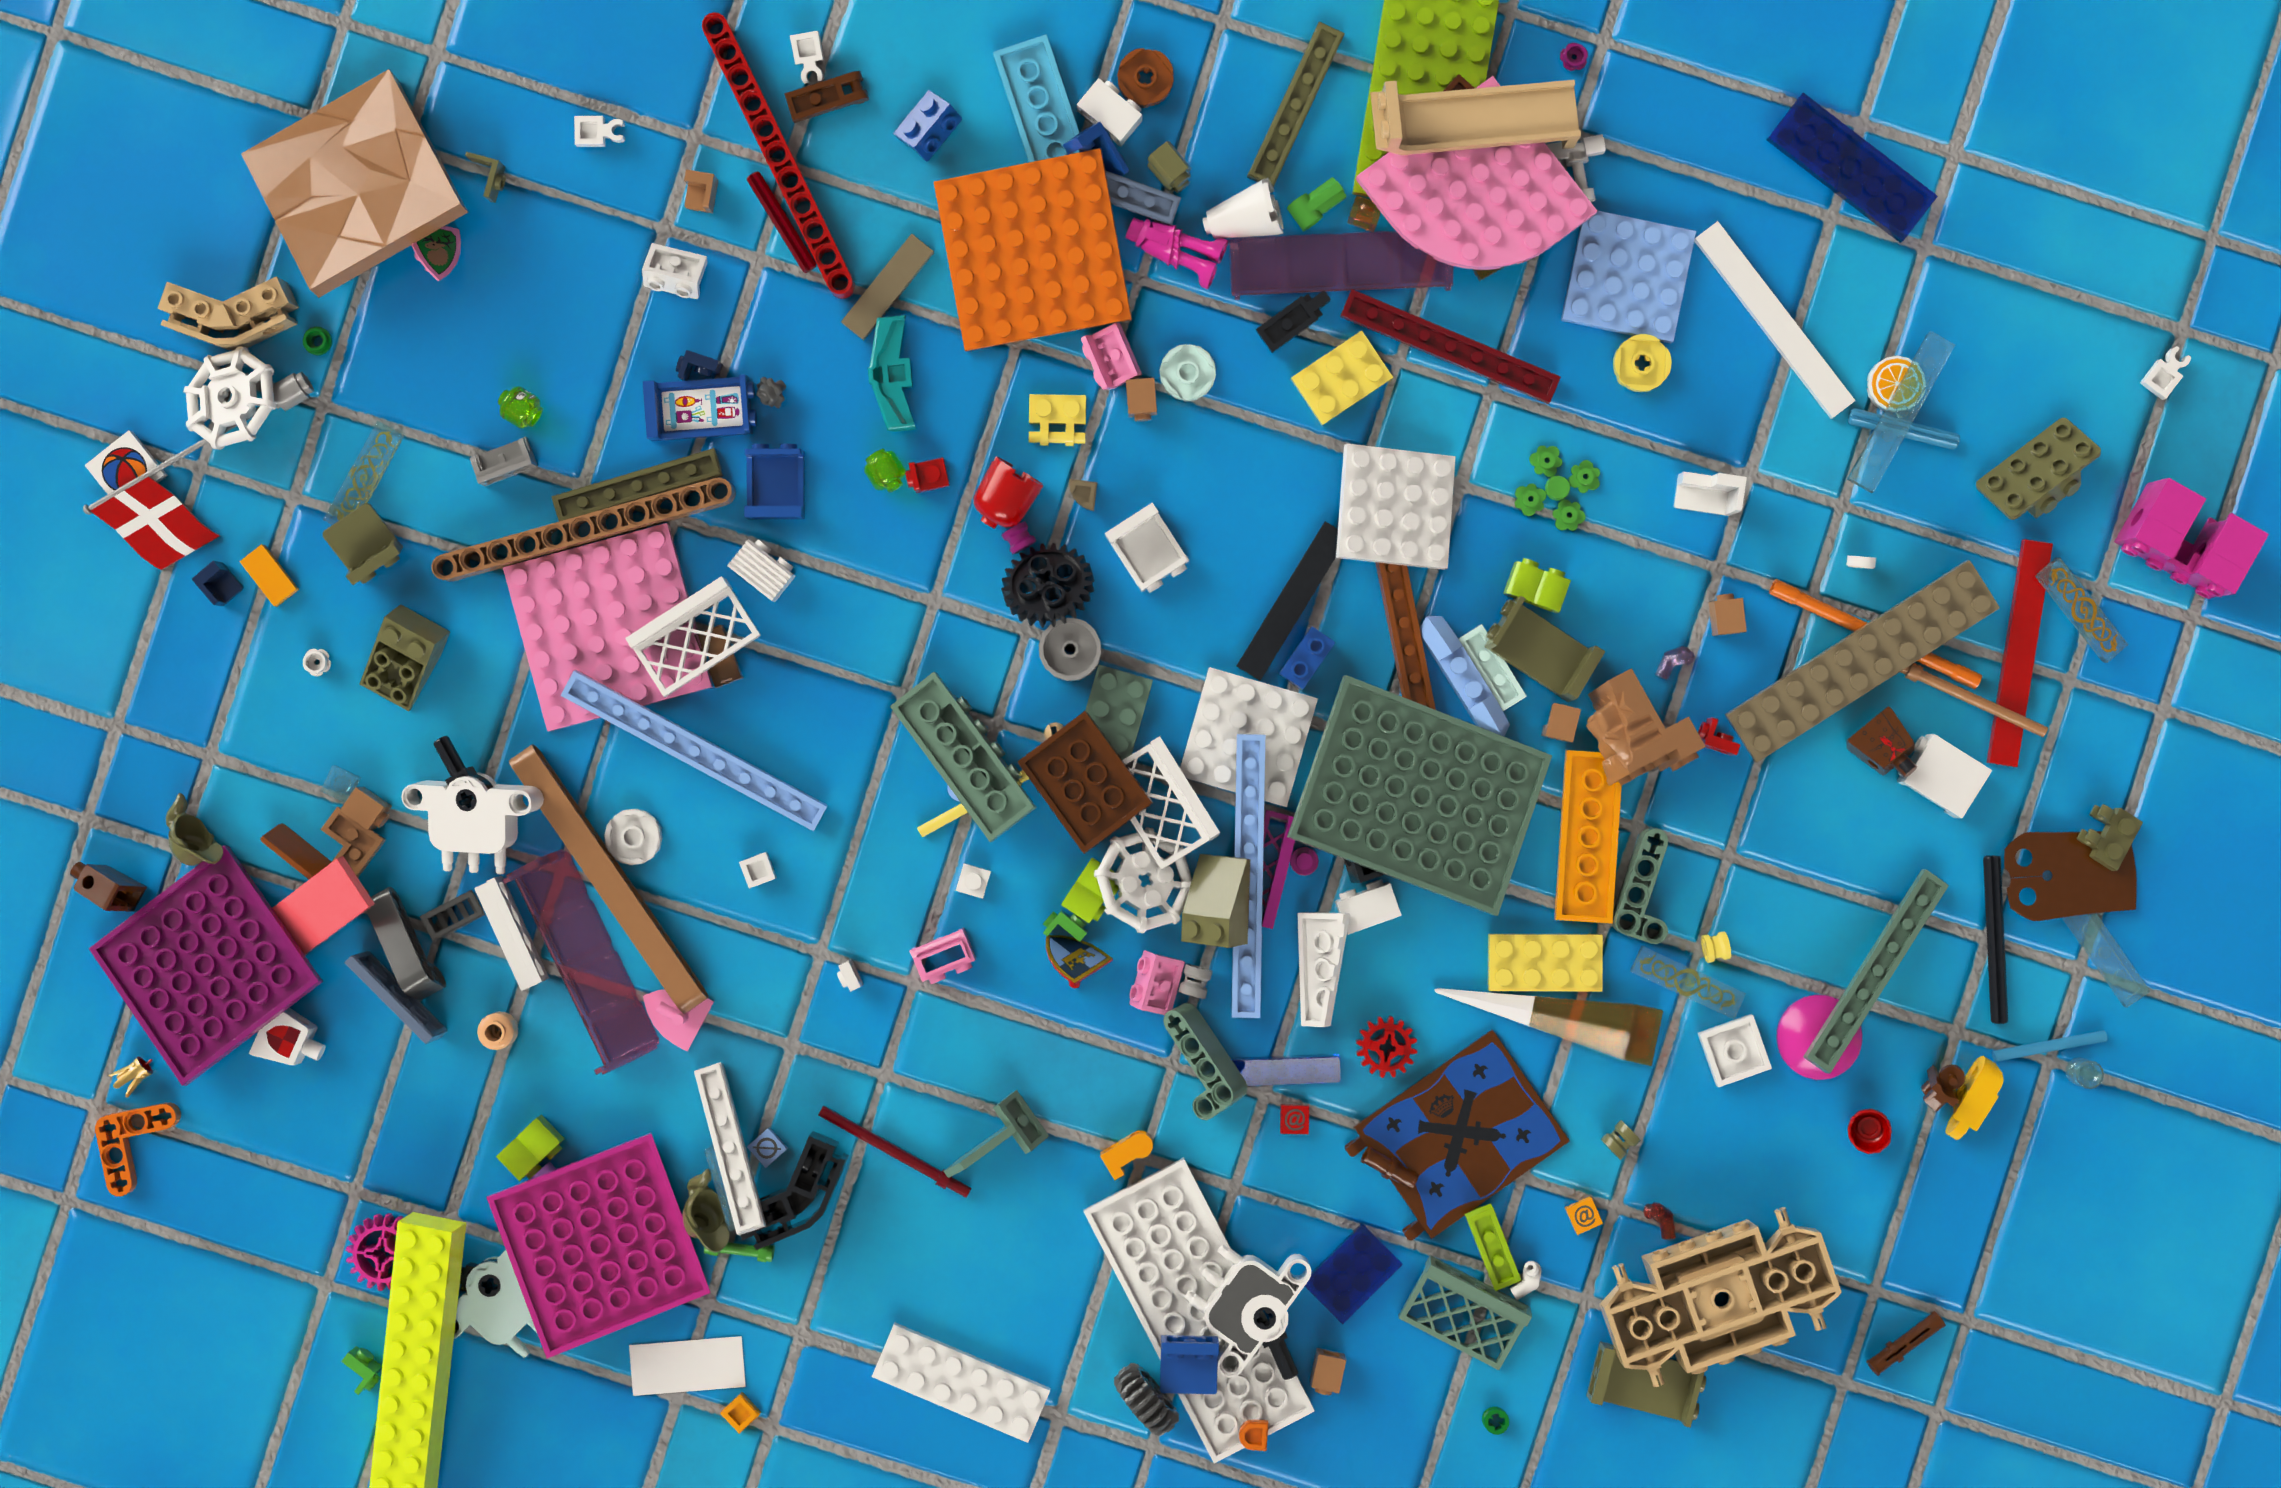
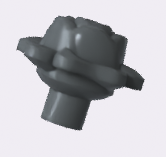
(771, 392)

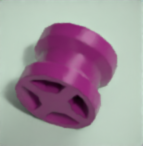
(1018, 538)

